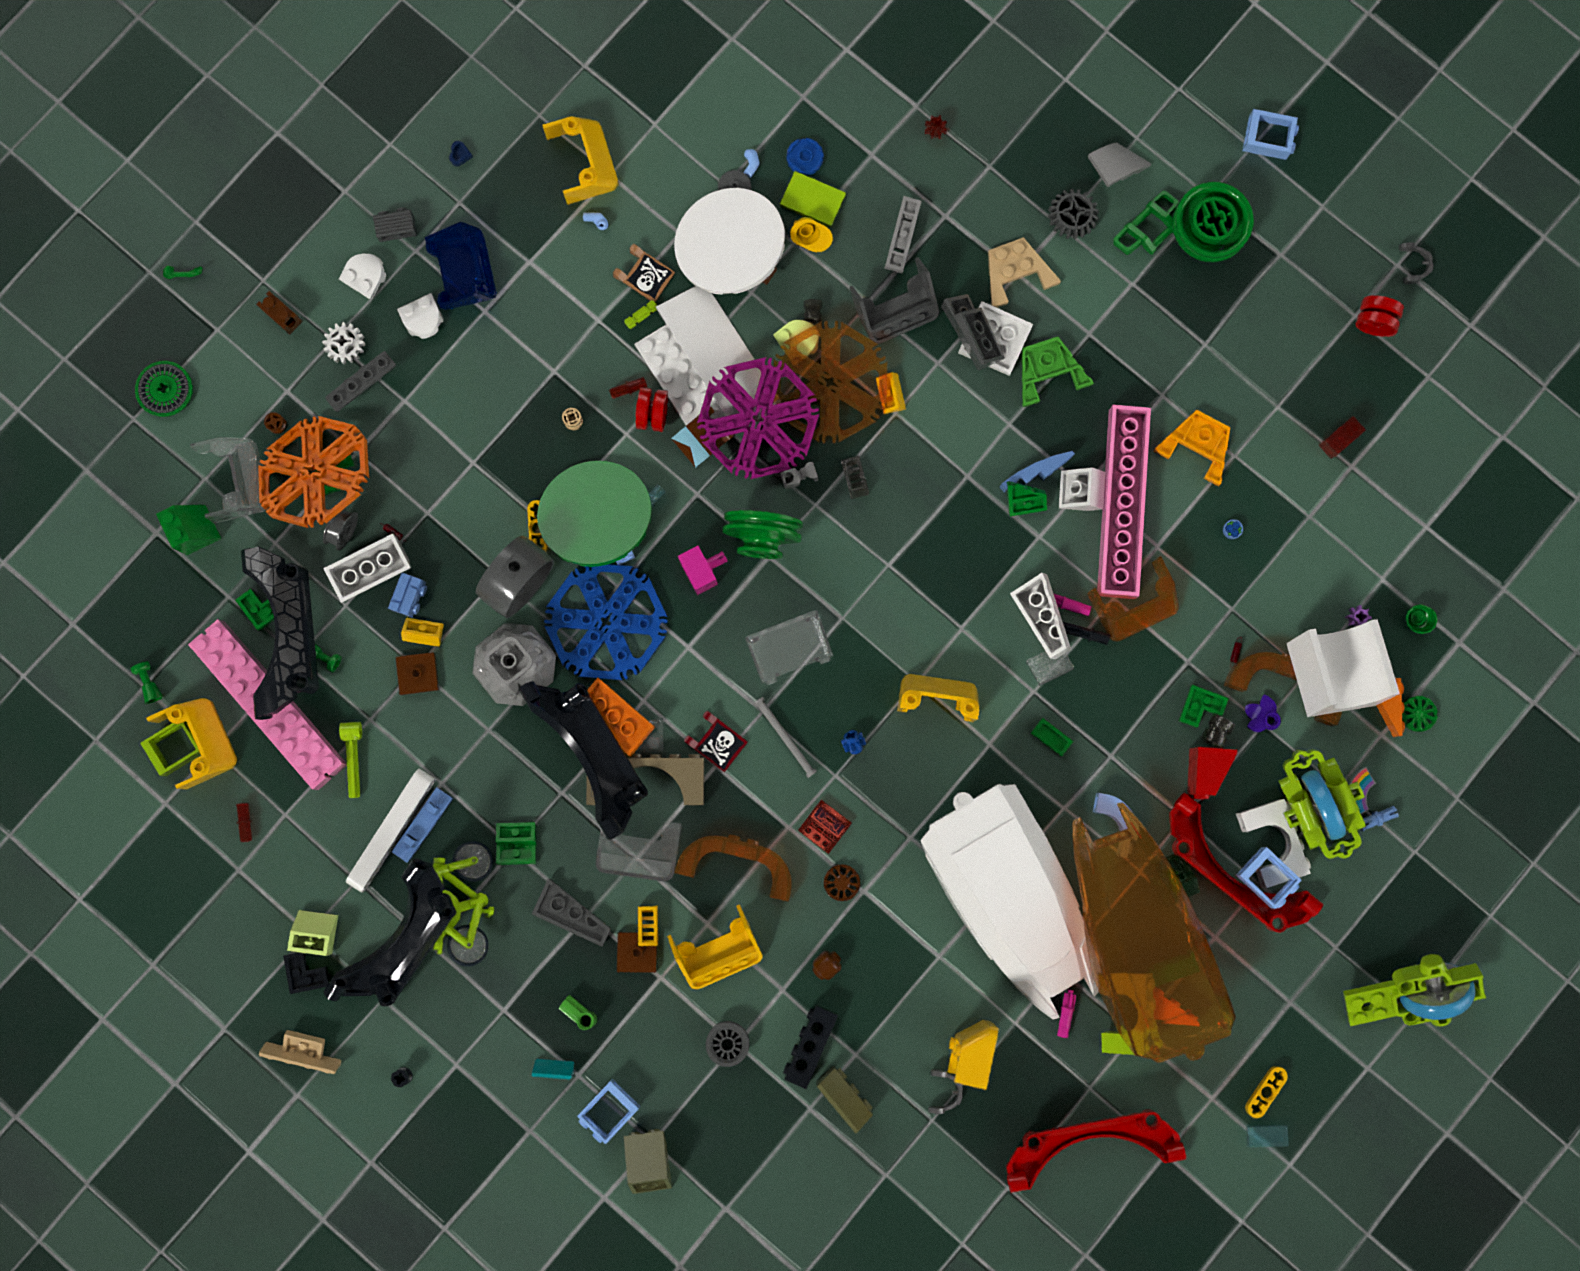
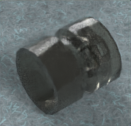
(1217, 732)

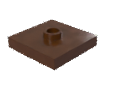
(417, 673)
(634, 957)

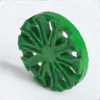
(1419, 713)

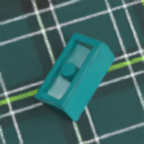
(553, 1069)

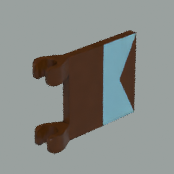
(690, 443)

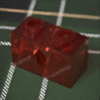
(1342, 437)

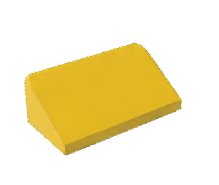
(895, 398)
(422, 632)

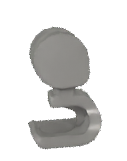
(792, 478)

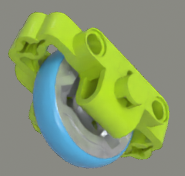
(1323, 803)

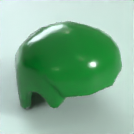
(1421, 619)

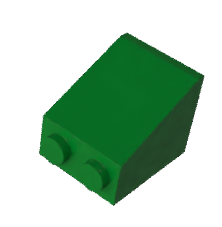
(188, 528)

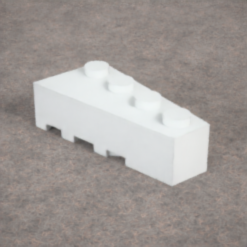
(1042, 613)

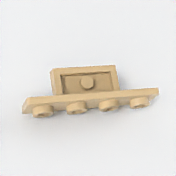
(301, 1051)

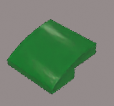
(516, 843)

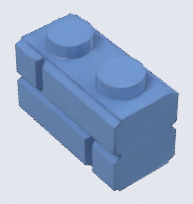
(407, 595)

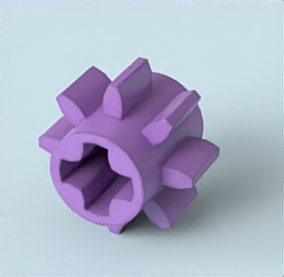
(1361, 613)

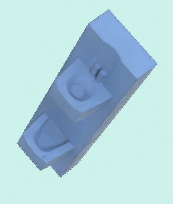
(422, 825)

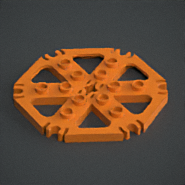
(313, 458)

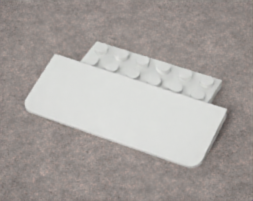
(693, 350)

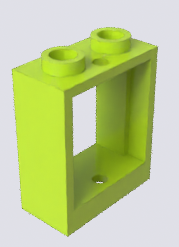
(156, 756)

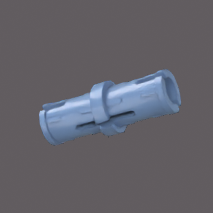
(1378, 818)

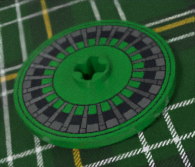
(151, 382)

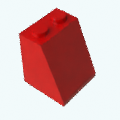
(1208, 770)

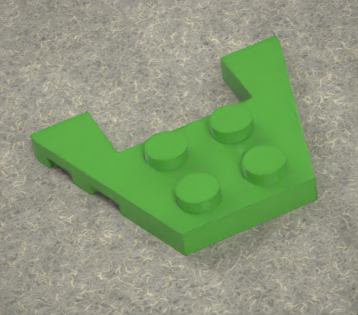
(1047, 361)

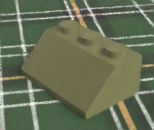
(845, 1098)

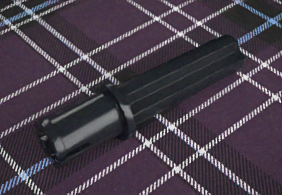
(1090, 634)

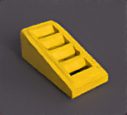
(642, 909)

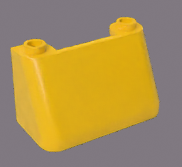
(964, 693)

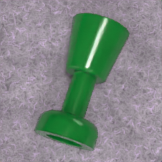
(332, 662)
(150, 690)

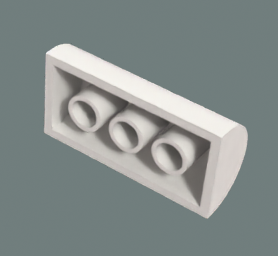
(367, 567)

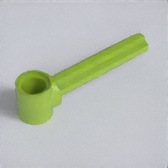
(351, 733)

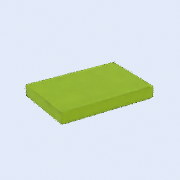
(812, 199)

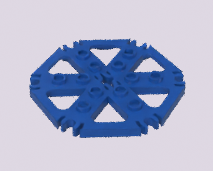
(613, 637)

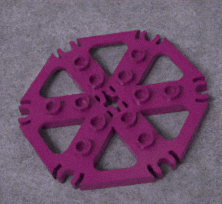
(770, 430)

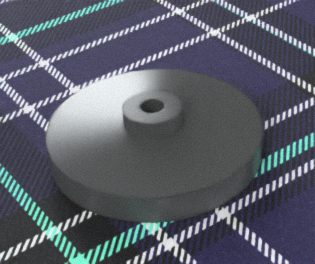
(734, 179)

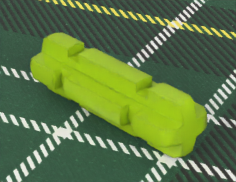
(640, 314)

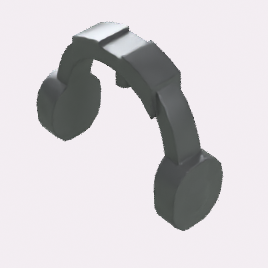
(1407, 247)
(941, 1109)

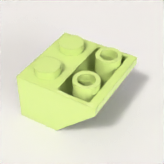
(313, 933)

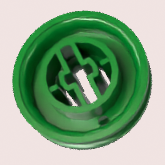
(1213, 218)
(762, 532)

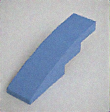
(1041, 468)

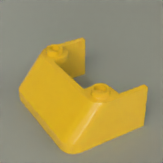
(601, 175)
(210, 737)
(718, 957)
(973, 1054)

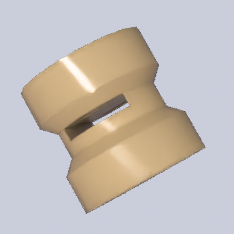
(573, 422)

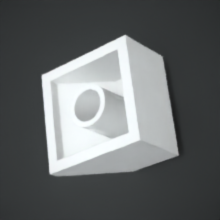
(1082, 489)

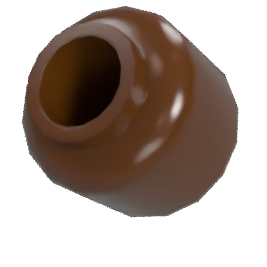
(826, 965)

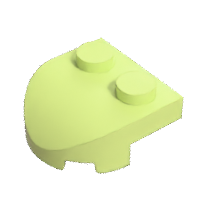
(793, 328)

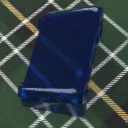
(462, 265)

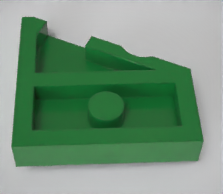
(1025, 499)

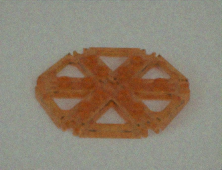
(845, 373)

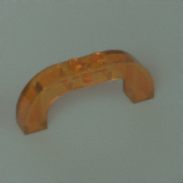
(1241, 674)
(750, 850)

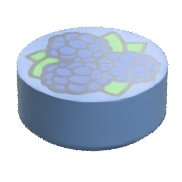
(1232, 529)

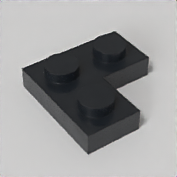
(302, 979)

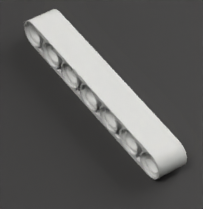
(390, 830)

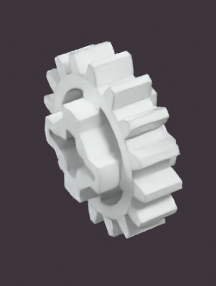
(337, 337)

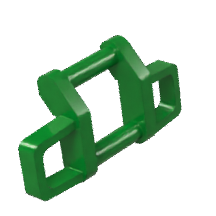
(1143, 239)

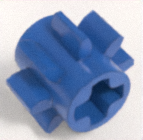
(853, 742)

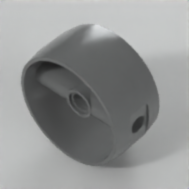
(514, 576)

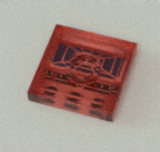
(824, 826)

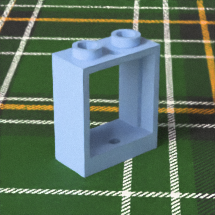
(1266, 149)
(1254, 863)
(587, 1122)

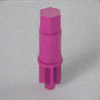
(1072, 605)
(1066, 1014)

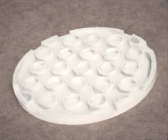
(729, 241)

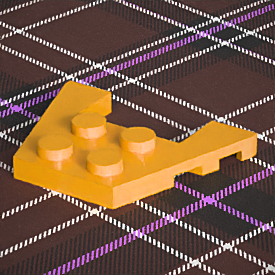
(1204, 437)

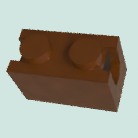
(279, 312)

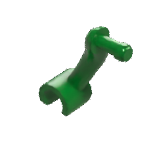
(169, 273)

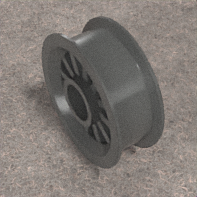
(340, 529)
(719, 1060)

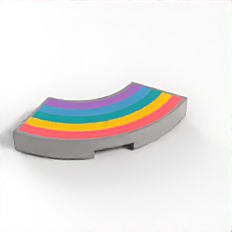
(1365, 781)

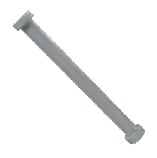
(785, 737)

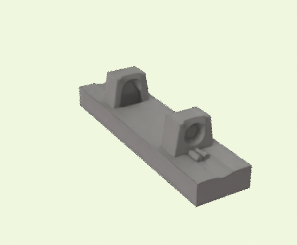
(903, 234)

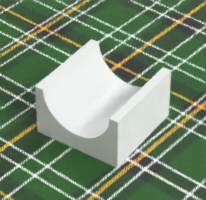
(1342, 669)

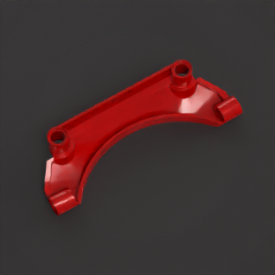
(1187, 828)
(1156, 1137)

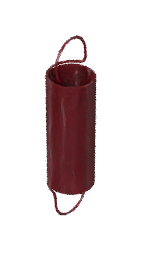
(389, 529)
(1236, 651)

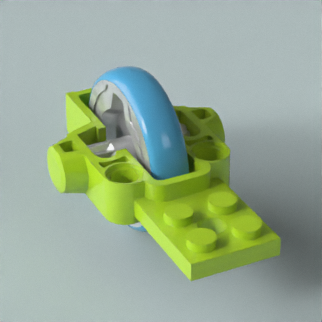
(1420, 994)

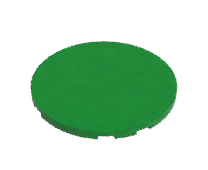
(594, 513)

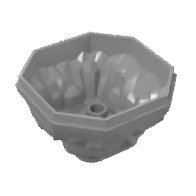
(531, 657)

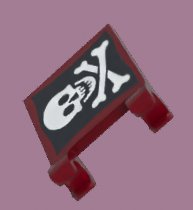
(719, 744)

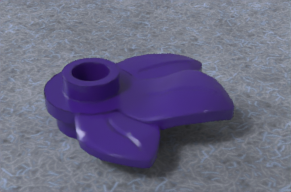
(1260, 713)

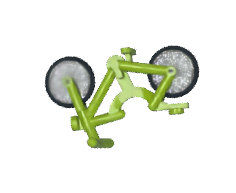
(466, 943)

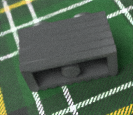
(394, 225)

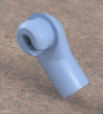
(753, 160)
(596, 217)

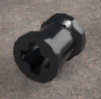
(407, 1073)

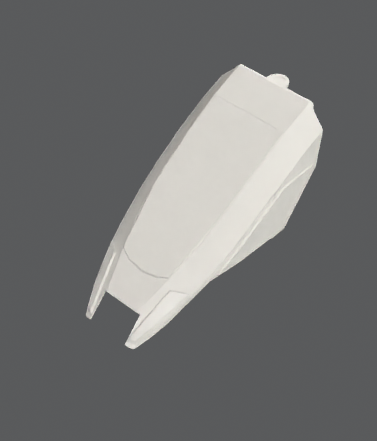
(1011, 893)

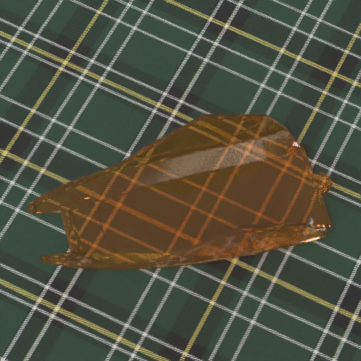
(1148, 946)

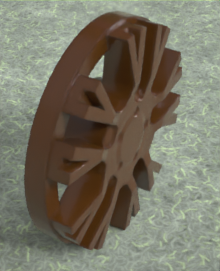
(842, 882)

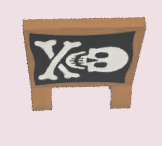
(647, 276)

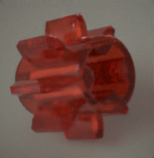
(938, 123)

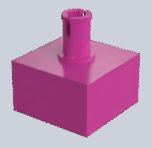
(700, 568)

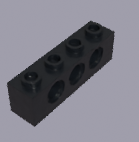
(802, 1077)

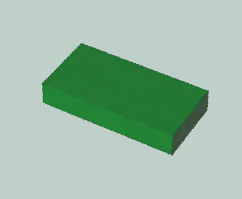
(1051, 737)

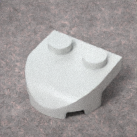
(364, 274)
(421, 317)

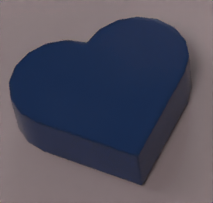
(459, 154)

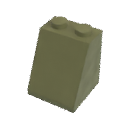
(647, 1161)

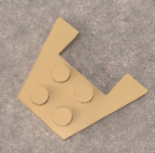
(1015, 262)

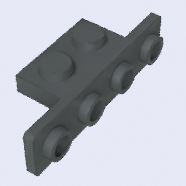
(360, 381)

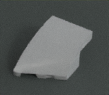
(1116, 163)

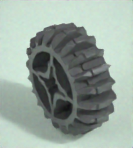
(1058, 217)

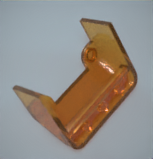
(1125, 624)

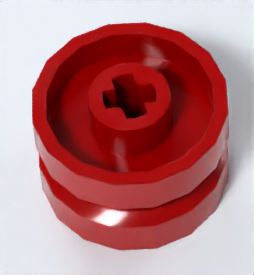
(1379, 316)
(651, 409)

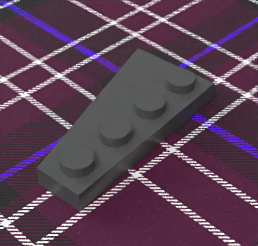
(567, 913)

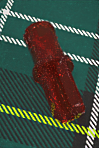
(628, 388)
(244, 822)

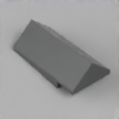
(973, 331)

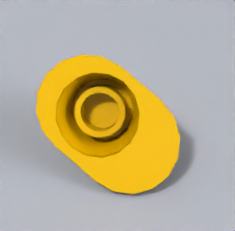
(811, 235)

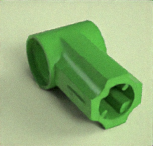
(576, 1011)

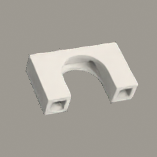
(1293, 857)

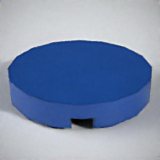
(805, 156)

